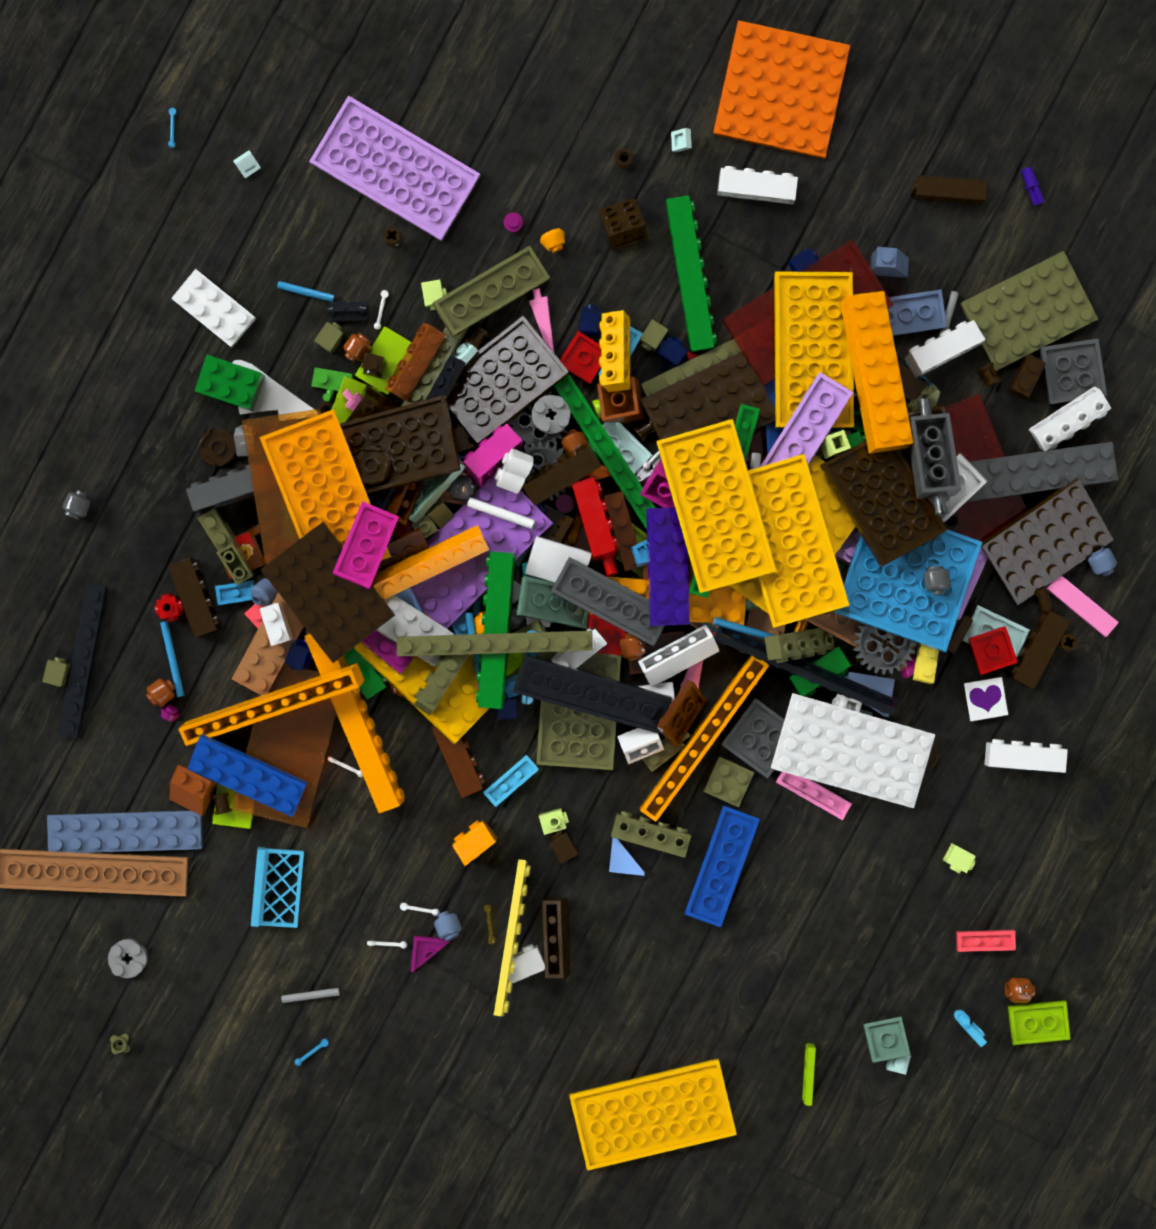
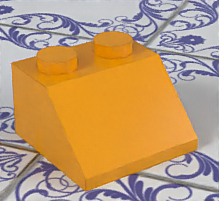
(474, 842)

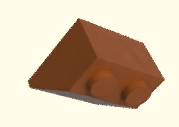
(622, 405)
(191, 790)

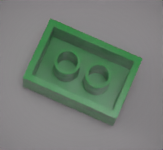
(229, 383)

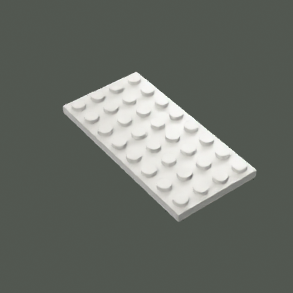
(852, 751)

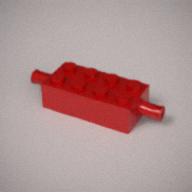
(595, 523)

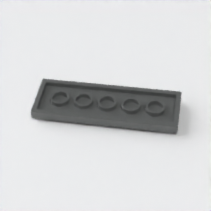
(606, 600)

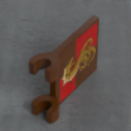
(250, 548)

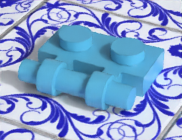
(972, 1029)

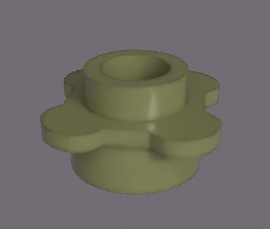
(116, 1048)

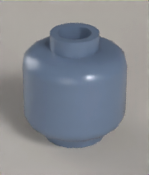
(1102, 561)
(263, 593)
(447, 926)

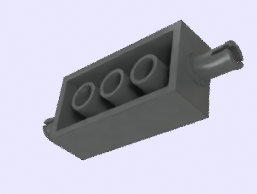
(933, 456)

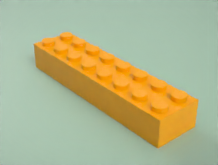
(876, 372)
(721, 602)

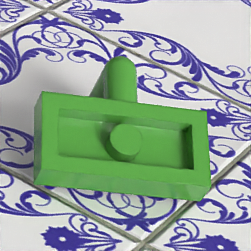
(328, 380)

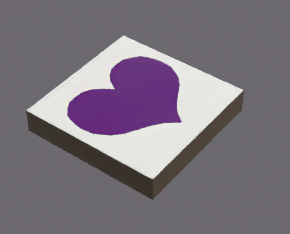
(985, 699)

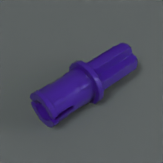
(1032, 186)

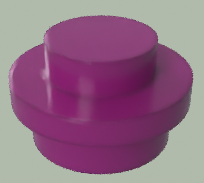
(513, 222)
(564, 503)
(169, 713)

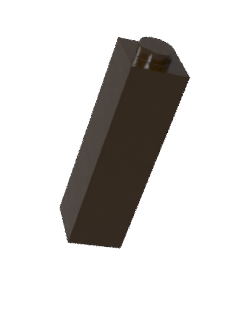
(949, 189)

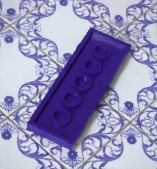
(667, 568)

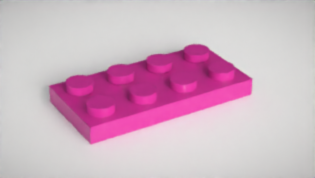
(365, 545)

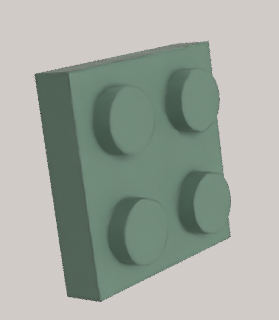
(886, 1040)

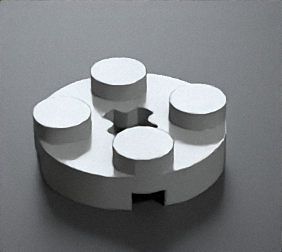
(544, 423)
(134, 967)

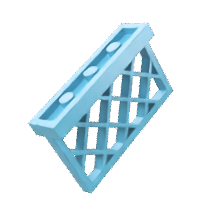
(260, 887)

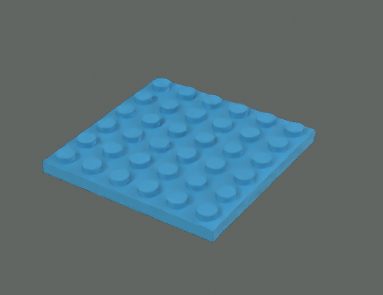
(896, 595)

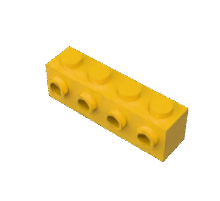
(615, 351)

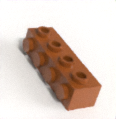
(415, 361)

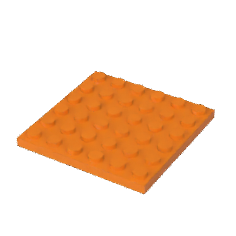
(781, 89)

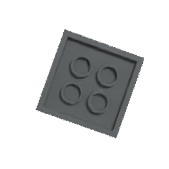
(1072, 370)
(756, 737)

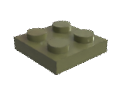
(728, 781)

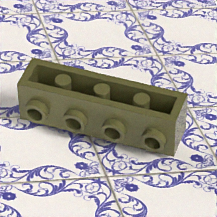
(797, 644)
(439, 682)
(651, 835)

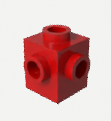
(175, 604)

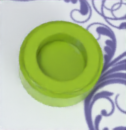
(596, 407)

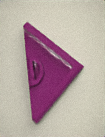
(424, 949)

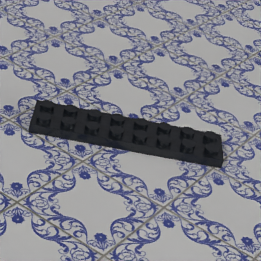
(591, 693)

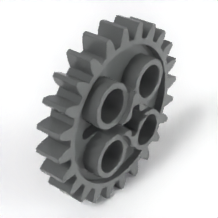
(527, 432)
(549, 455)
(875, 657)

